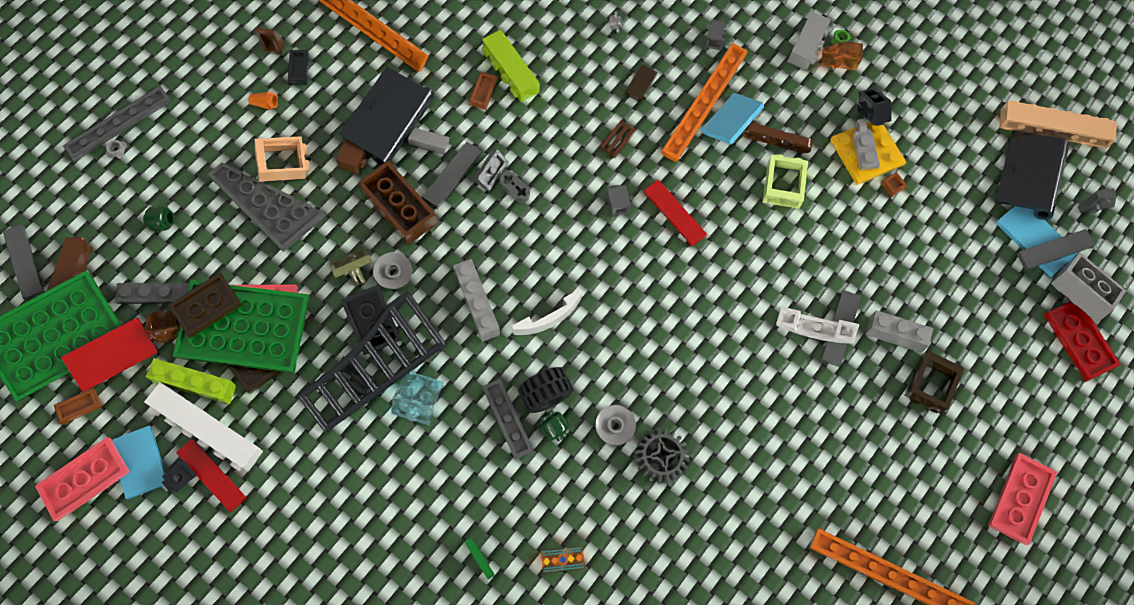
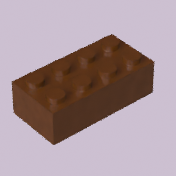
(398, 202)

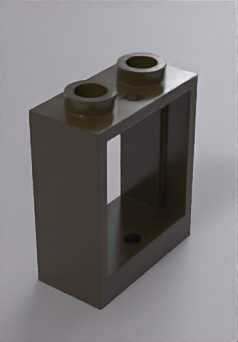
(941, 365)

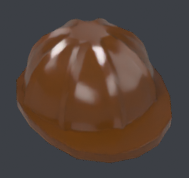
(162, 326)

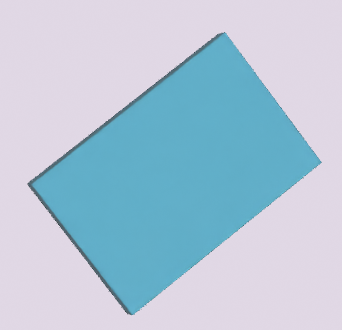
(732, 118)
(142, 459)

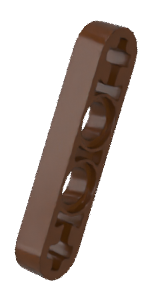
(778, 138)

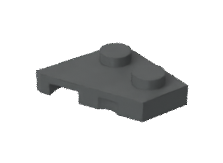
(1099, 200)

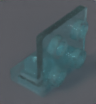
(416, 397)

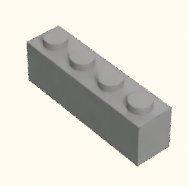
(476, 300)

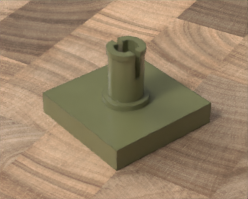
(351, 264)

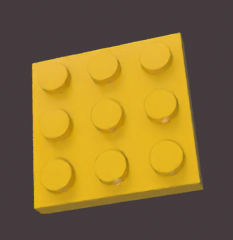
(887, 151)

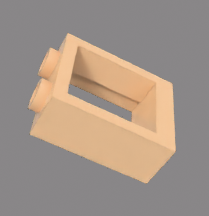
(281, 144)

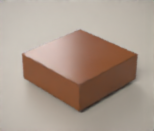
(893, 184)

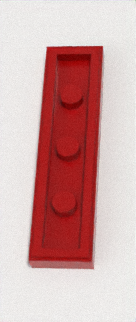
(675, 213)
(211, 475)

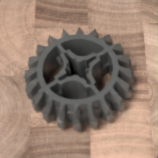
(670, 454)

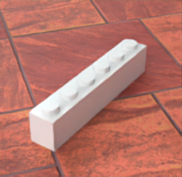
(204, 427)

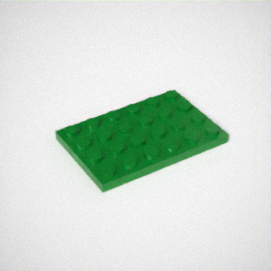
(48, 328)
(256, 335)

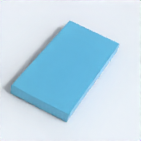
(1029, 232)

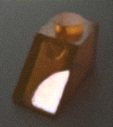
(843, 55)

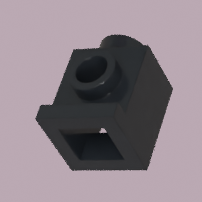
(182, 468)

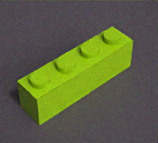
(510, 65)
(191, 381)

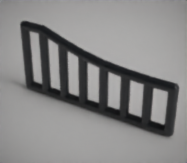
(365, 343)

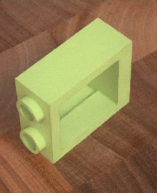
(781, 197)

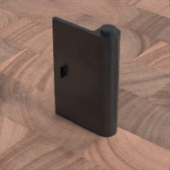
(387, 115)
(1033, 173)

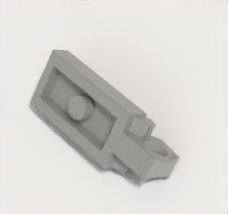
(865, 146)

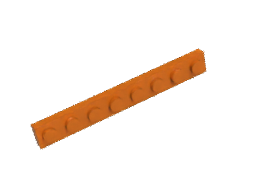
(379, 32)
(704, 103)
(884, 571)

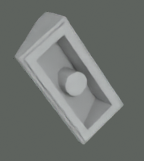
(428, 140)

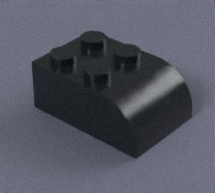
(364, 310)

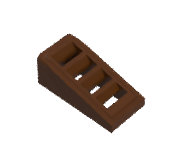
(270, 40)

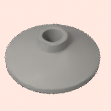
(392, 262)
(620, 416)

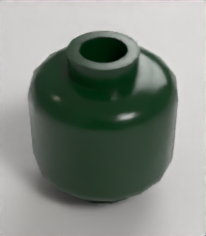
(158, 218)
(554, 426)

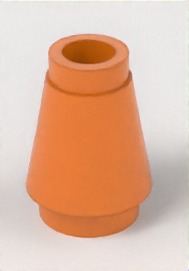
(264, 100)

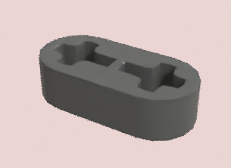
(512, 190)

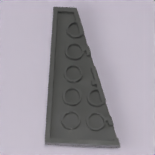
(271, 209)

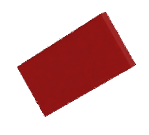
(1082, 340)
(110, 354)

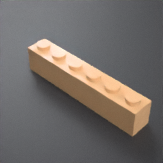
(1058, 123)

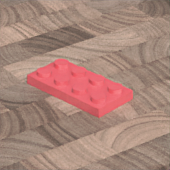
(82, 479)
(1022, 499)

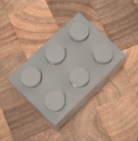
(1088, 287)

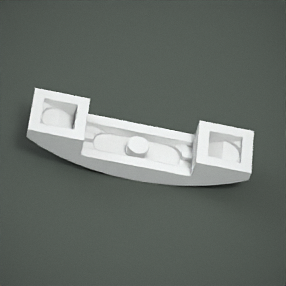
(527, 327)
(816, 327)

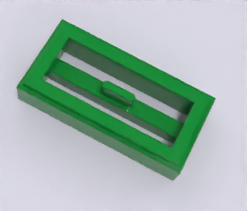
(479, 558)

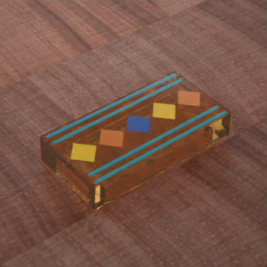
(562, 559)

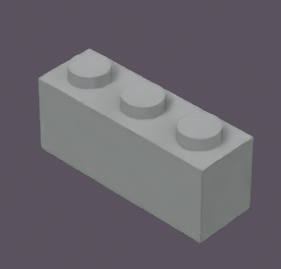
(810, 41)
(899, 331)

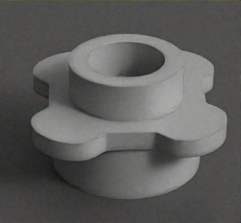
(615, 22)
(114, 144)

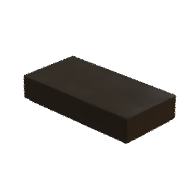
(641, 83)

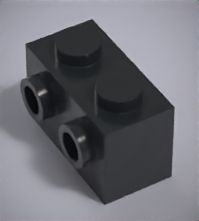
(874, 106)

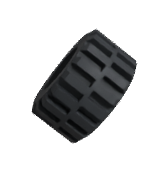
(545, 389)

